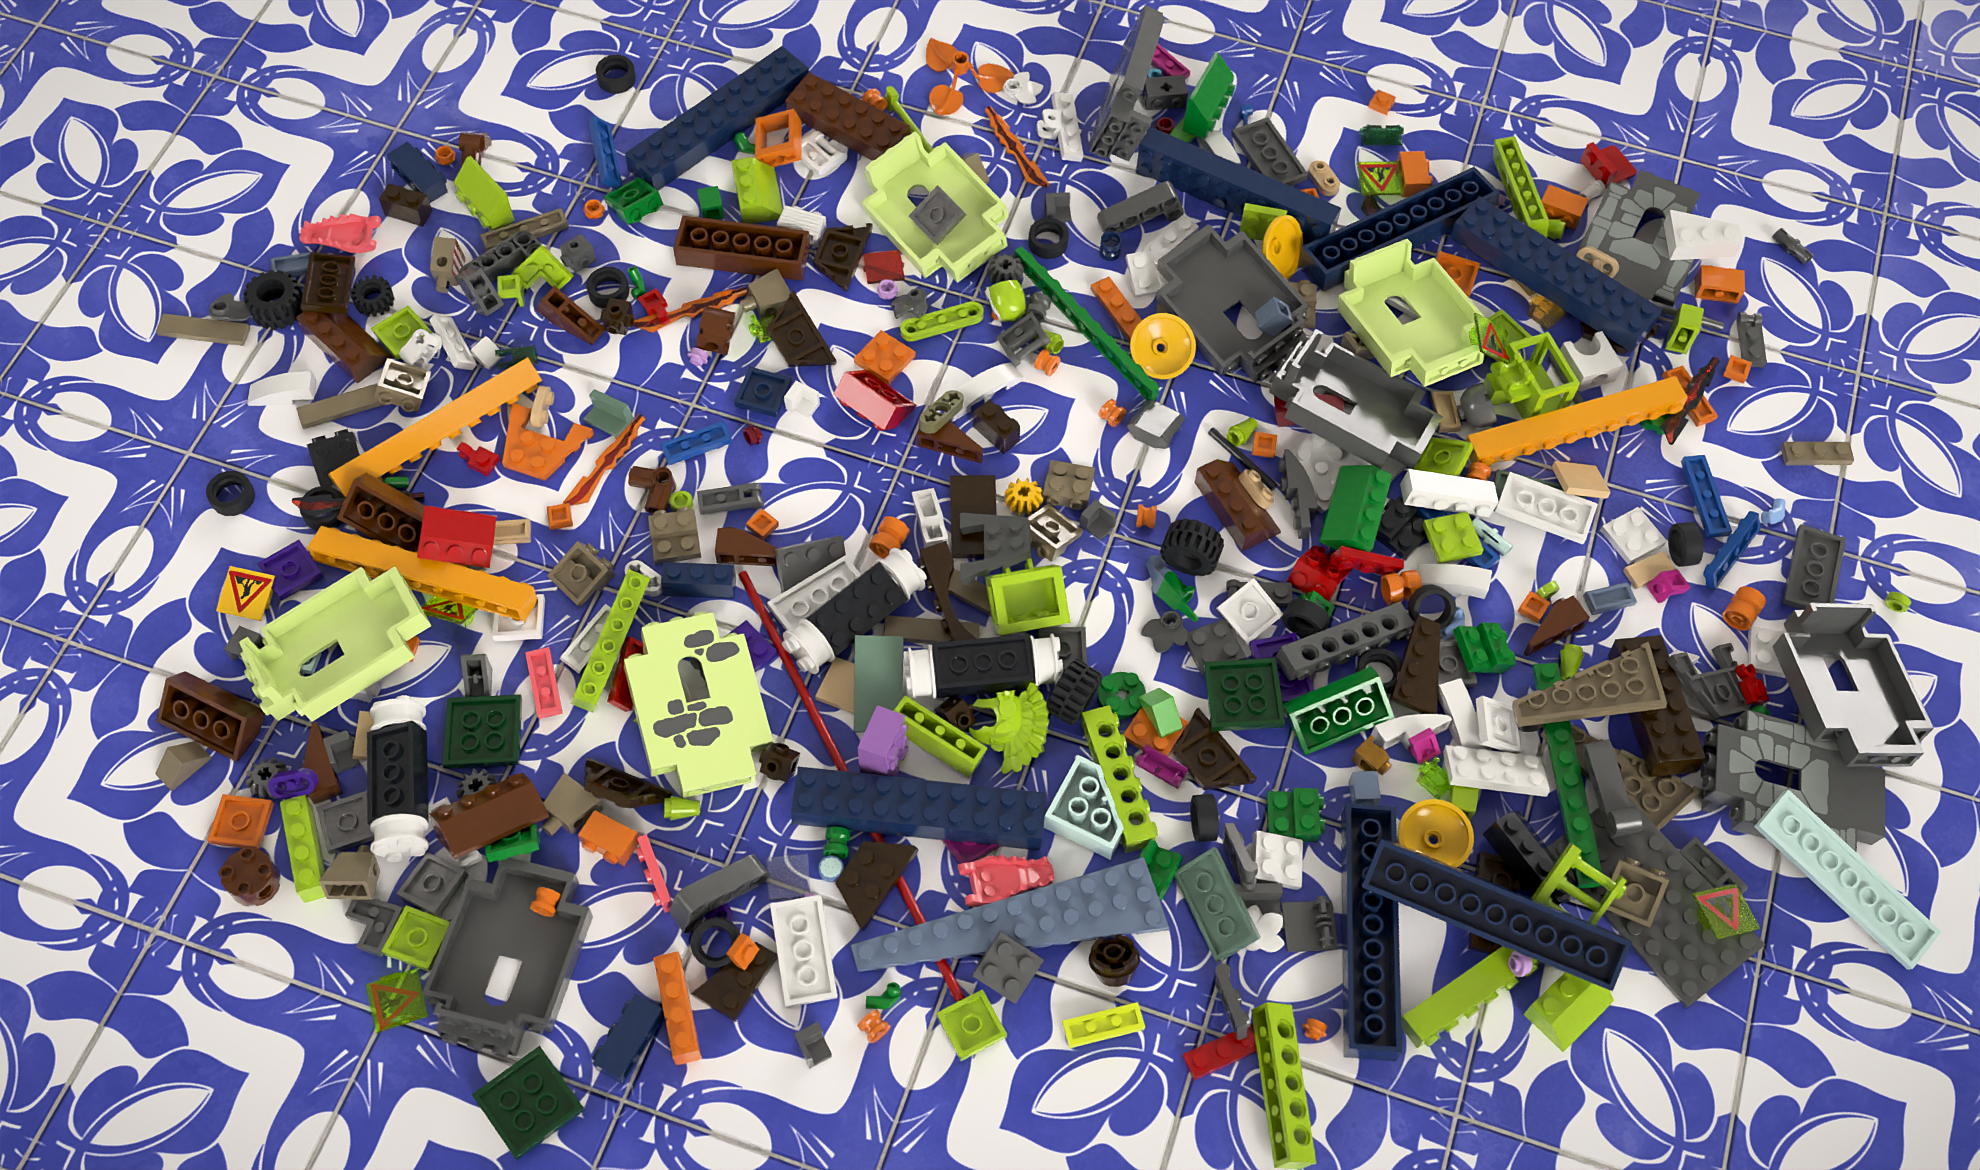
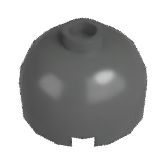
(1477, 407)

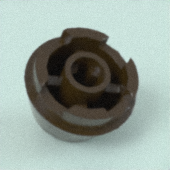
(1114, 960)

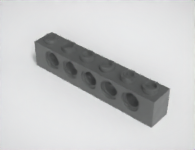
(1393, 617)

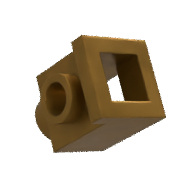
(1371, 757)

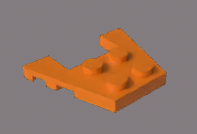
(537, 453)

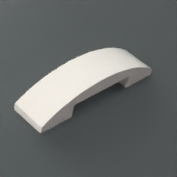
(987, 383)

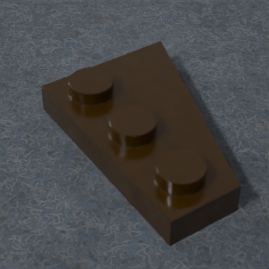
(733, 987)

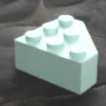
(1085, 810)

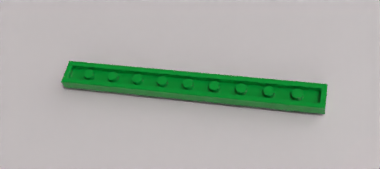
(1087, 326)
(1569, 781)

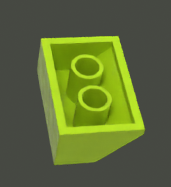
(756, 190)
(482, 196)
(1568, 1009)

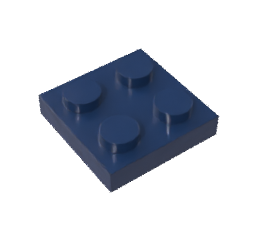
(763, 391)

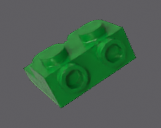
(634, 200)
(1485, 648)
(1295, 814)
(518, 843)

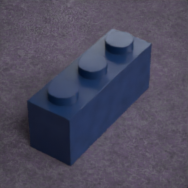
(417, 172)
(698, 580)
(628, 1039)

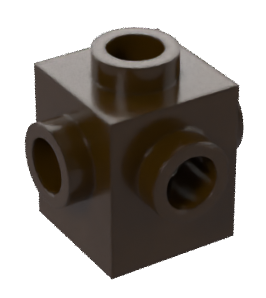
(617, 316)
(957, 713)
(779, 762)

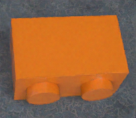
(1414, 172)
(1563, 205)
(1719, 284)
(608, 838)

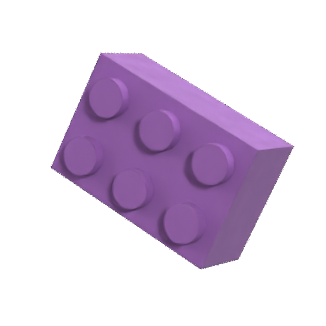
(883, 743)

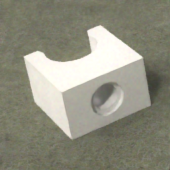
(1594, 369)

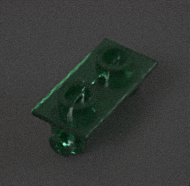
(1381, 136)

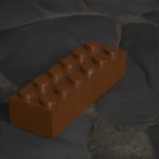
(845, 117)
(741, 247)

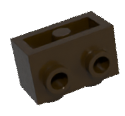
(405, 204)
(996, 426)

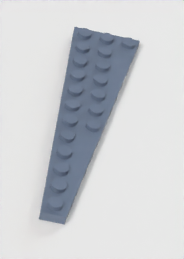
(1077, 909)

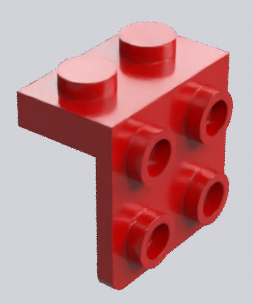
(1607, 164)
(1316, 573)

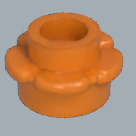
(445, 155)
(593, 209)
(1314, 1029)

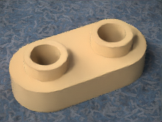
(1320, 175)
(1599, 259)
(541, 404)
(1252, 483)

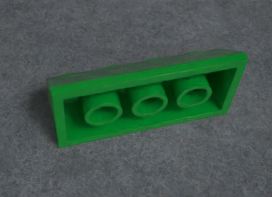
(1209, 98)
(1356, 507)
(1338, 710)

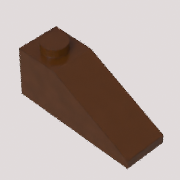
(569, 316)
(951, 441)
(743, 548)
(1563, 620)
(318, 761)

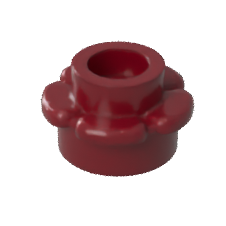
(1165, 125)
(752, 435)

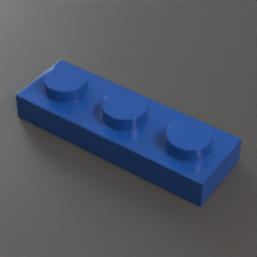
(696, 443)

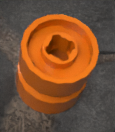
(890, 535)
(1396, 587)
(1744, 608)

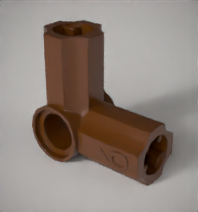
(473, 145)
(651, 479)

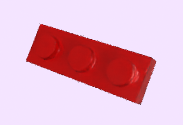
(1366, 561)
(619, 692)
(1219, 1053)

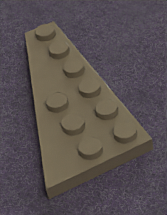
(1605, 689)
(1655, 796)

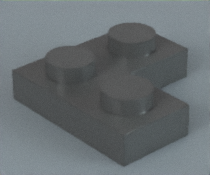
(380, 921)

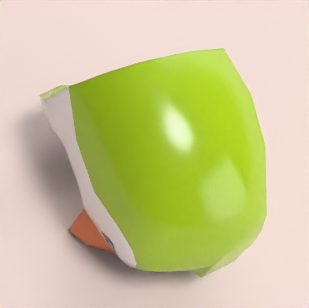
(1007, 301)

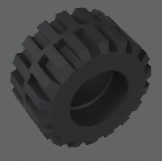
(269, 287)
(1192, 547)
(1074, 692)

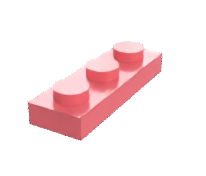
(544, 683)
(653, 873)

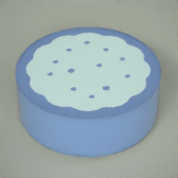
(830, 868)

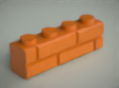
(677, 1008)

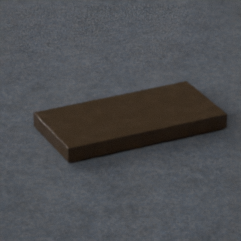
(328, 283)
(970, 495)

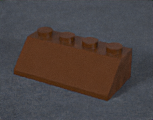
(344, 343)
(1233, 505)
(383, 513)
(209, 715)
(488, 815)

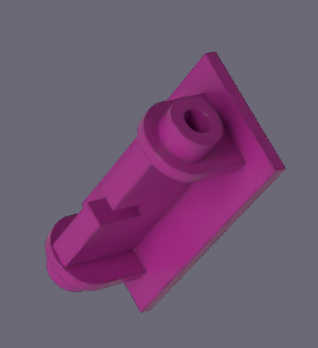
(1161, 766)

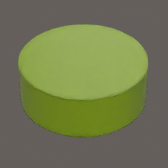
(681, 499)
(1548, 590)
(1897, 602)

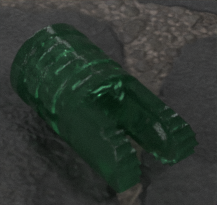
(518, 354)

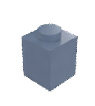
(1273, 317)
(1364, 787)

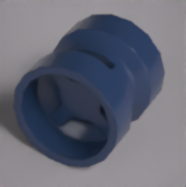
(1110, 246)

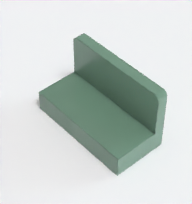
(608, 413)

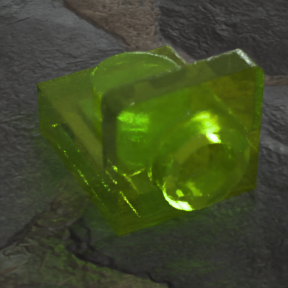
(758, 327)
(1433, 778)

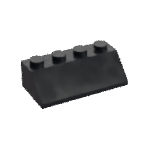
(1525, 853)

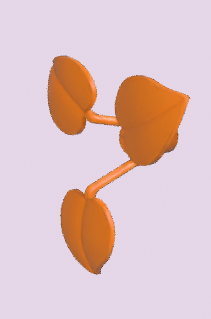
(944, 55)

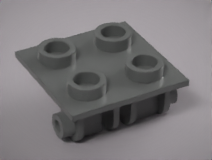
(1309, 925)

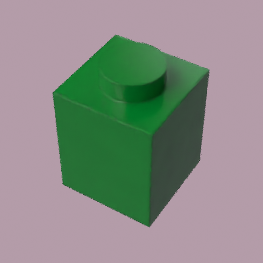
(710, 203)

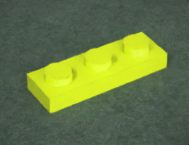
(1103, 1025)

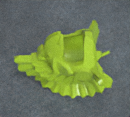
(1018, 727)

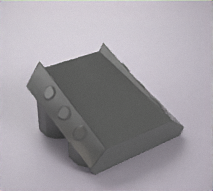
(1155, 424)

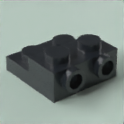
(1401, 528)

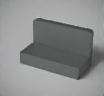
(1264, 895)

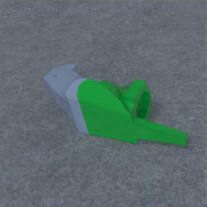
(1169, 587)

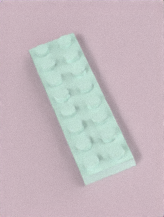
(1848, 879)

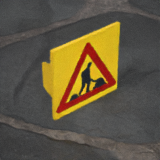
(246, 593)

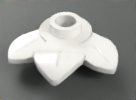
(1022, 89)
(1268, 928)

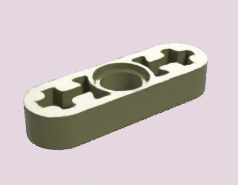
(939, 419)

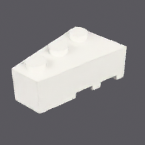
(1700, 237)

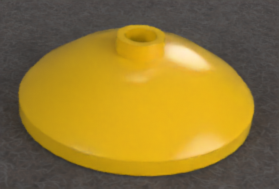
(1283, 244)
(1177, 342)
(1444, 823)

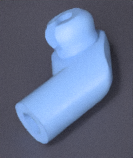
(1776, 514)
(1459, 620)

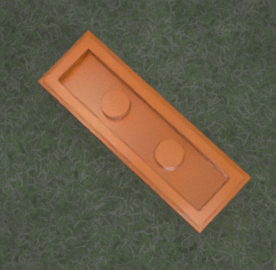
(1704, 412)

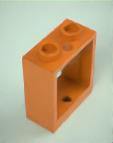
(791, 150)

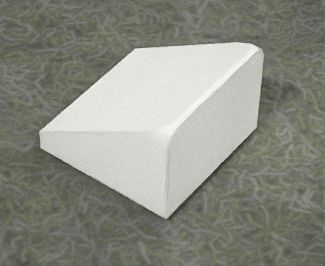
(485, 353)

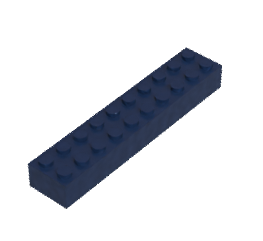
(716, 119)
(1230, 184)
(1413, 218)
(1556, 273)
(918, 808)
(1497, 914)
(1369, 940)

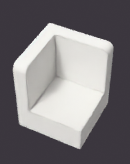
(802, 400)

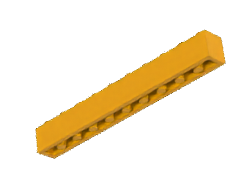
(1577, 422)
(438, 425)
(423, 575)

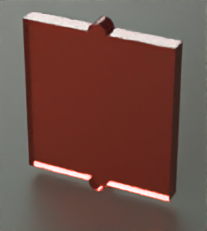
(883, 266)

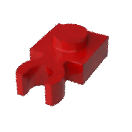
(1752, 688)

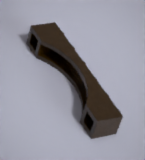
(939, 567)

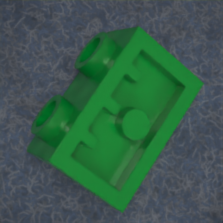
(1161, 866)

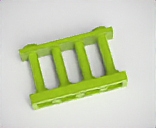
(1557, 880)

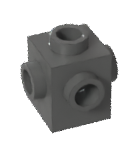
(577, 253)

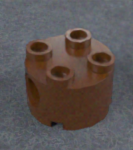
(715, 330)
(250, 877)

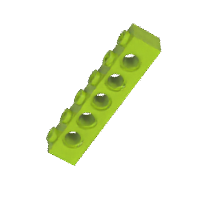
(1519, 185)
(610, 641)
(1103, 720)
(1283, 1086)

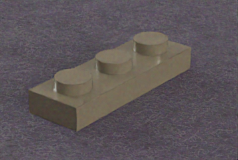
(1817, 453)

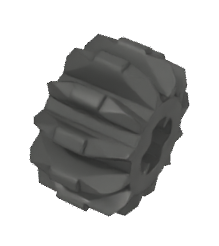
(1005, 268)
(261, 775)
(474, 782)

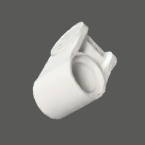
(418, 349)

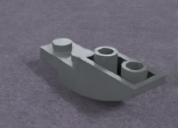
(1299, 490)

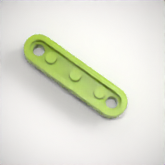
(942, 321)

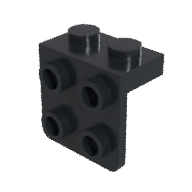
(332, 453)

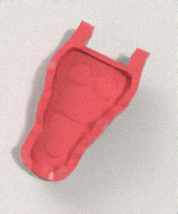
(346, 233)
(1003, 877)

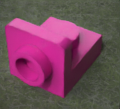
(1667, 584)
(1424, 746)

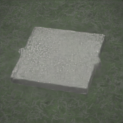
(788, 877)

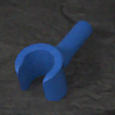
(1246, 110)

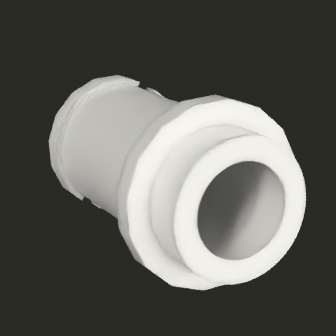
(1595, 188)

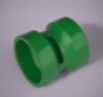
(836, 842)

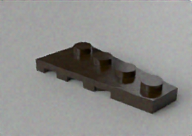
(1419, 669)
(1494, 870)

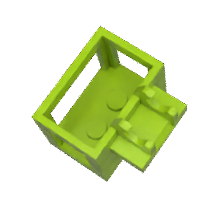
(1528, 383)
(1027, 598)

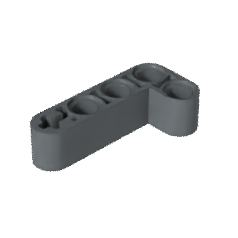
(1141, 208)
(505, 255)
(1610, 791)
(715, 890)

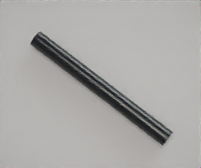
(1243, 459)

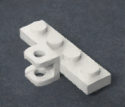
(1064, 125)

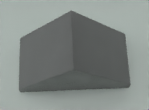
(476, 675)

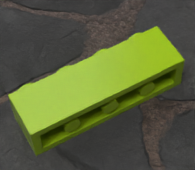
(941, 738)
(303, 847)

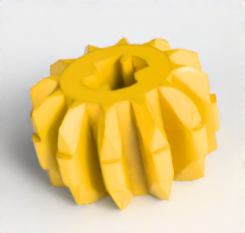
(1023, 497)

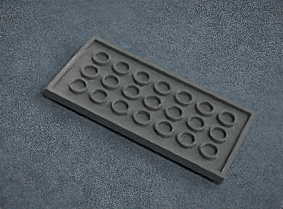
(1676, 943)

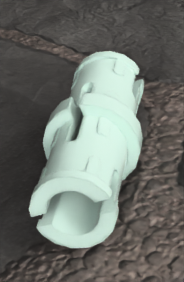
(1503, 546)

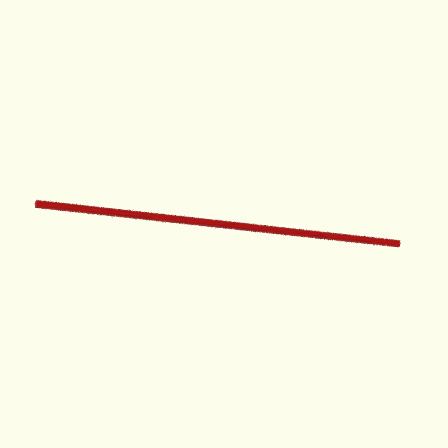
(837, 758)

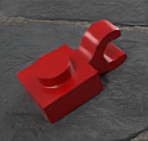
(655, 303)
(479, 460)

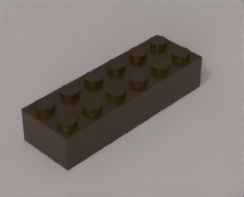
(1664, 734)

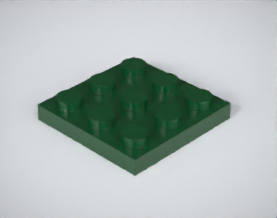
(1243, 694)
(482, 731)
(528, 1102)

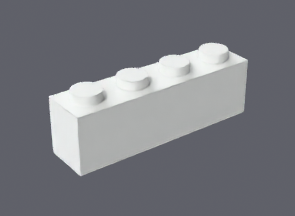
(1448, 493)

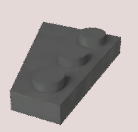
(807, 558)

